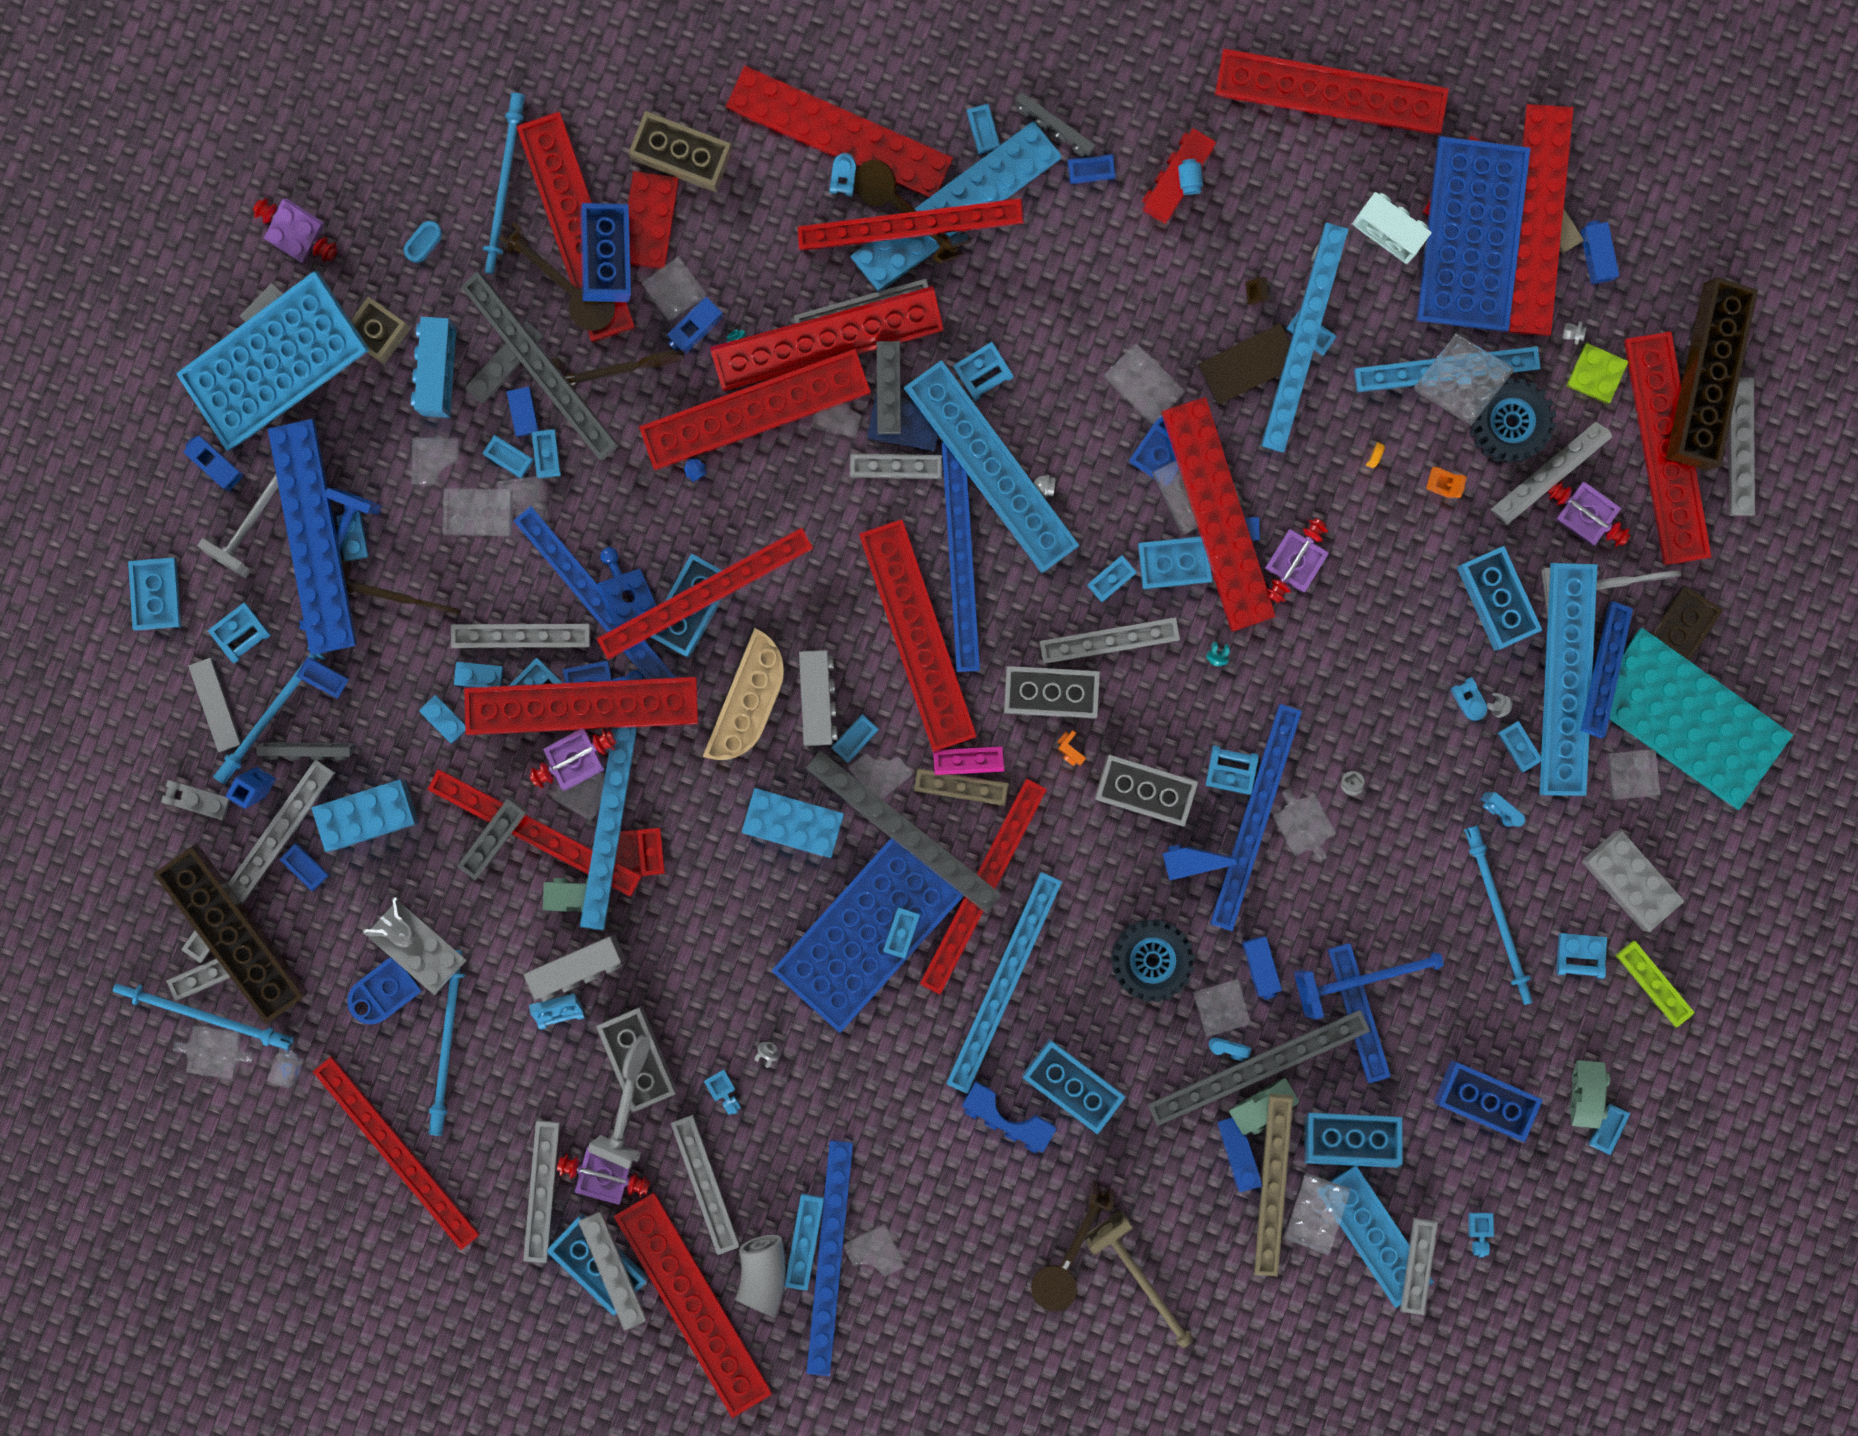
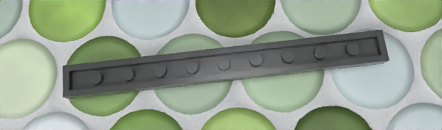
(540, 366)
(903, 832)
(1258, 1067)

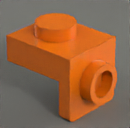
(1446, 483)
(1071, 755)

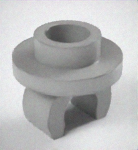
(1574, 332)
(1502, 705)
(768, 1051)

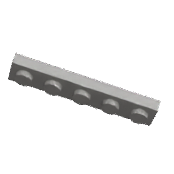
(612, 1270)

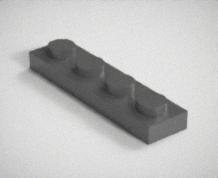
(1061, 131)
(498, 369)
(888, 387)
(296, 750)
(492, 838)

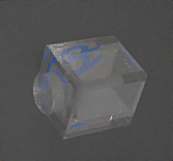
(285, 1069)

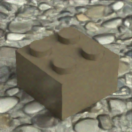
(379, 329)

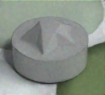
(1352, 783)

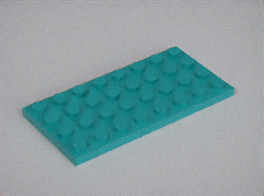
(1694, 720)

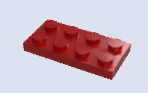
(651, 218)

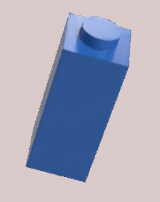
(1599, 252)
(694, 326)
(213, 462)
(251, 787)
(1261, 967)

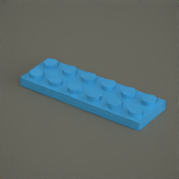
(1374, 1234)

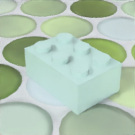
(1392, 227)

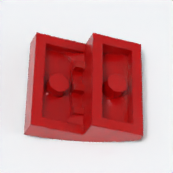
(641, 851)

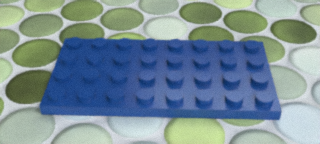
(1473, 234)
(842, 954)

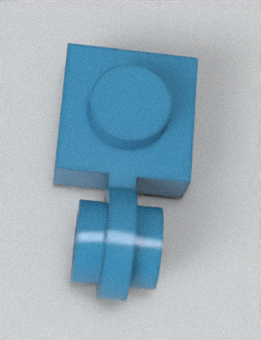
(720, 1086)
(1480, 1226)

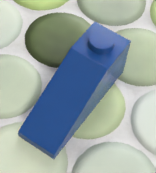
(1191, 861)
(1239, 1156)

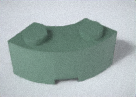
(563, 895)
(1589, 1094)
(1252, 1112)

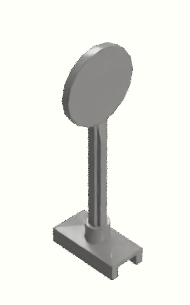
(1611, 582)
(613, 1148)

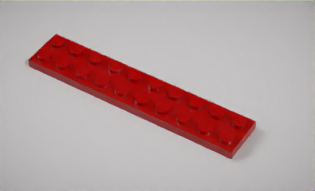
(1331, 92)
(837, 130)
(1548, 137)
(562, 195)
(827, 336)
(754, 409)
(1671, 483)
(1218, 514)
(917, 635)
(581, 706)
(693, 1304)

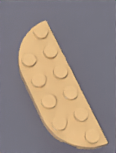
(748, 700)

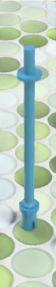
(514, 118)
(234, 761)
(1478, 850)
(267, 1036)
(438, 1110)

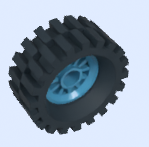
(1537, 416)
(1174, 976)

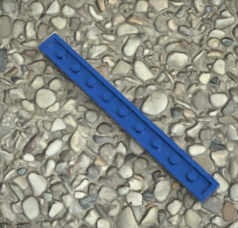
(960, 563)
(585, 588)
(1256, 816)
(829, 1257)

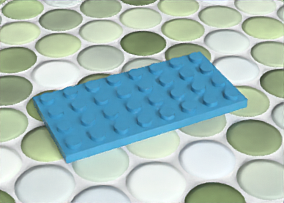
(272, 361)

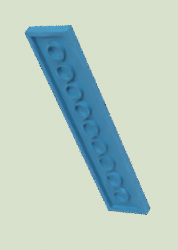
(987, 181)
(991, 466)
(1568, 678)

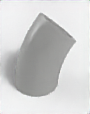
(762, 1274)

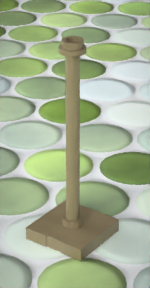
(1107, 1234)

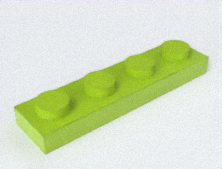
(1655, 984)

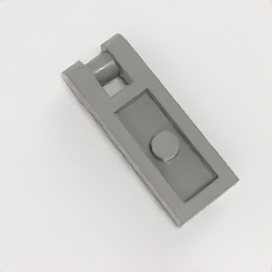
(197, 800)

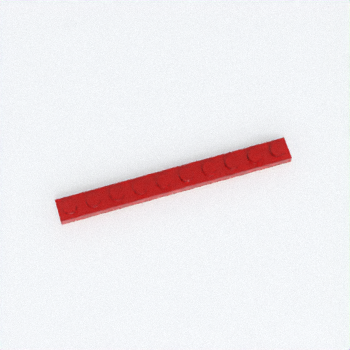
(911, 224)
(704, 593)
(528, 829)
(991, 872)
(396, 1153)

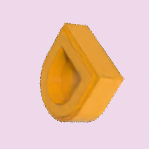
(1375, 455)

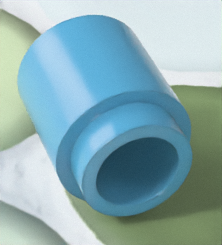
(1190, 177)

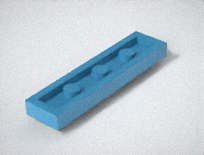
(804, 1242)

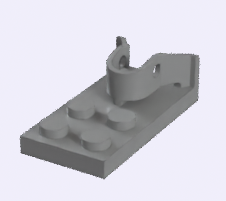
(415, 947)

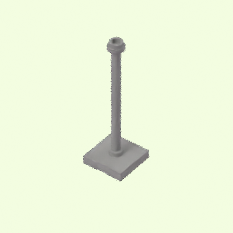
(226, 554)

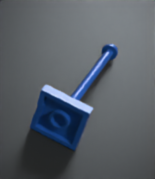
(352, 504)
(1311, 993)

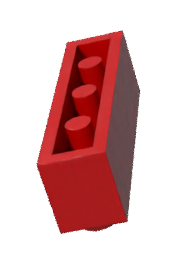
(1167, 193)

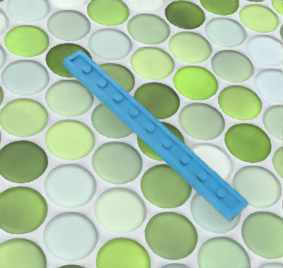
(1304, 337)
(608, 829)
(1004, 982)

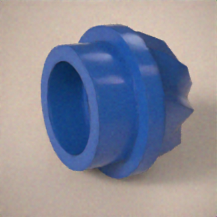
(695, 469)

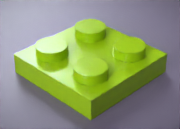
(1597, 373)

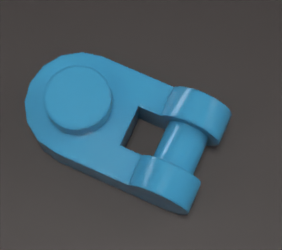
(843, 166)
(1474, 707)
(1236, 1050)

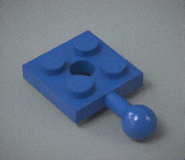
(631, 582)
(597, 673)

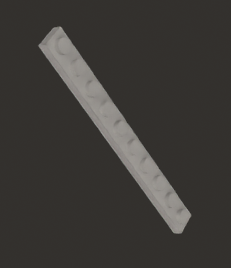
(271, 843)

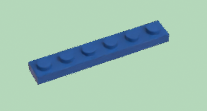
(1606, 669)
(1353, 999)

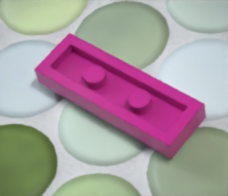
(968, 760)

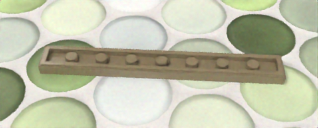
(1273, 1184)

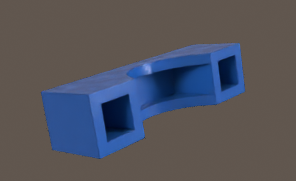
(1034, 1132)

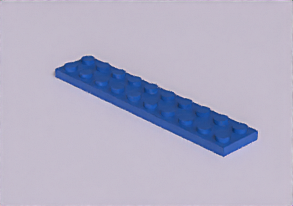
(312, 537)

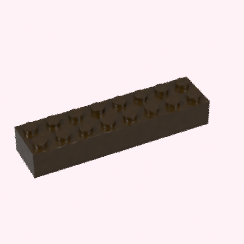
(1712, 374)
(231, 933)

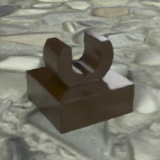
(1258, 290)

